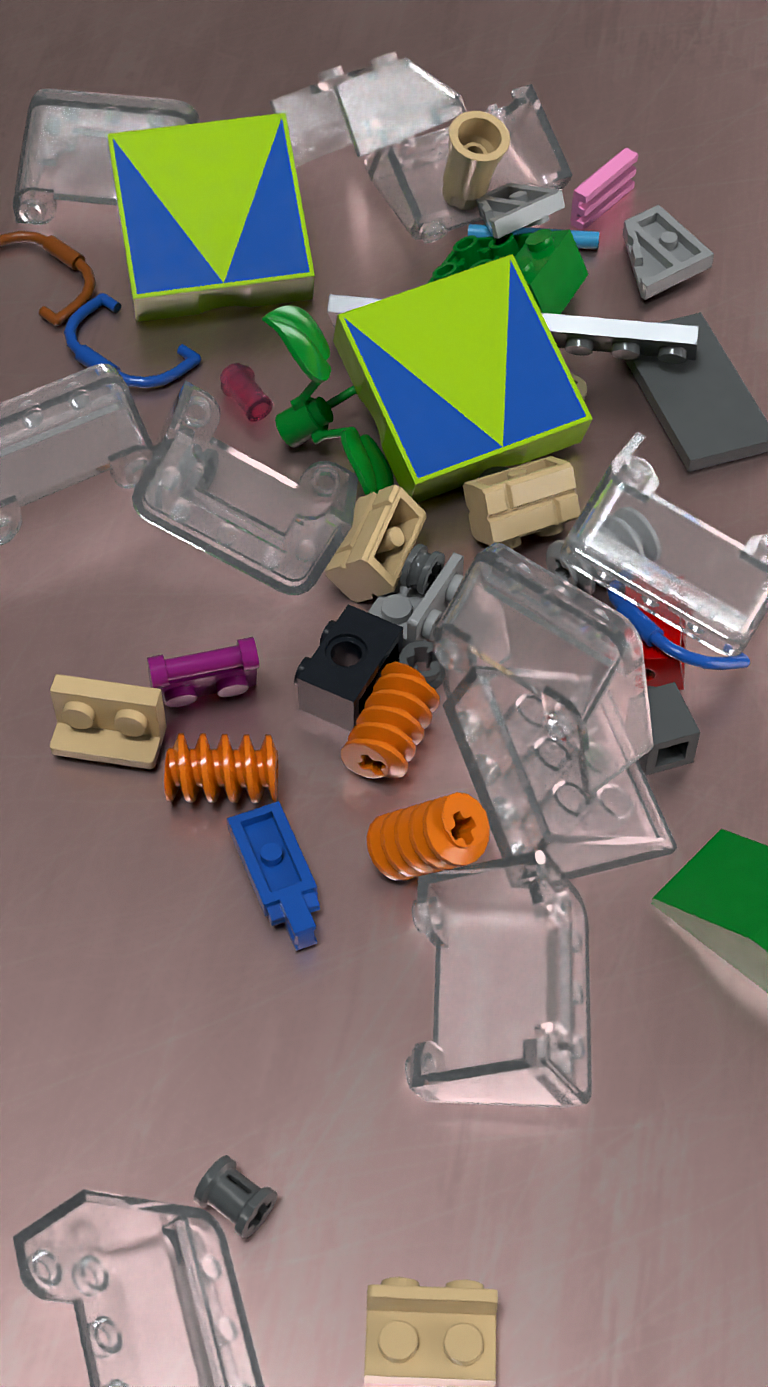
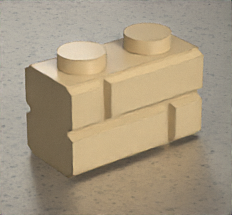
(522, 501)
(377, 544)

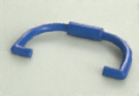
(89, 357)
(653, 636)

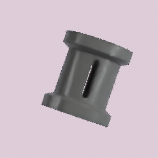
(235, 1196)

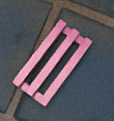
(603, 189)

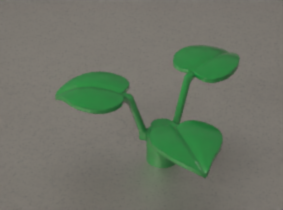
(311, 417)

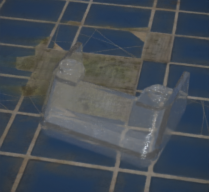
(366, 108)
(68, 436)
(669, 558)
(558, 646)

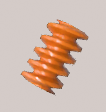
(391, 723)
(221, 768)
(429, 837)

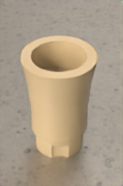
(474, 152)

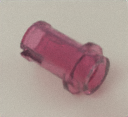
(239, 383)

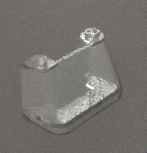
(68, 146)
(413, 169)
(239, 506)
(506, 986)

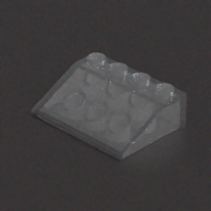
(536, 787)

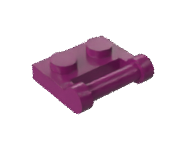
(219, 671)

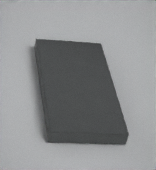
(703, 403)

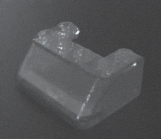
(146, 1291)

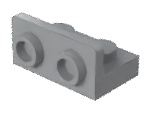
(419, 612)

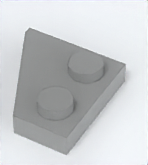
(518, 206)
(662, 251)

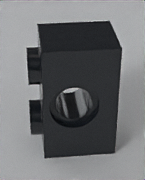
(347, 666)

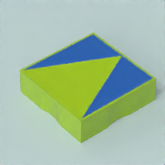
(211, 216)
(461, 378)

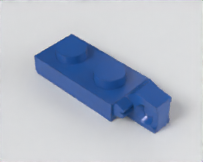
(277, 870)

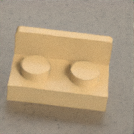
(107, 721)
(430, 1334)

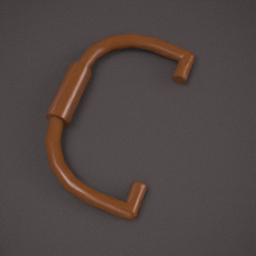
(67, 256)

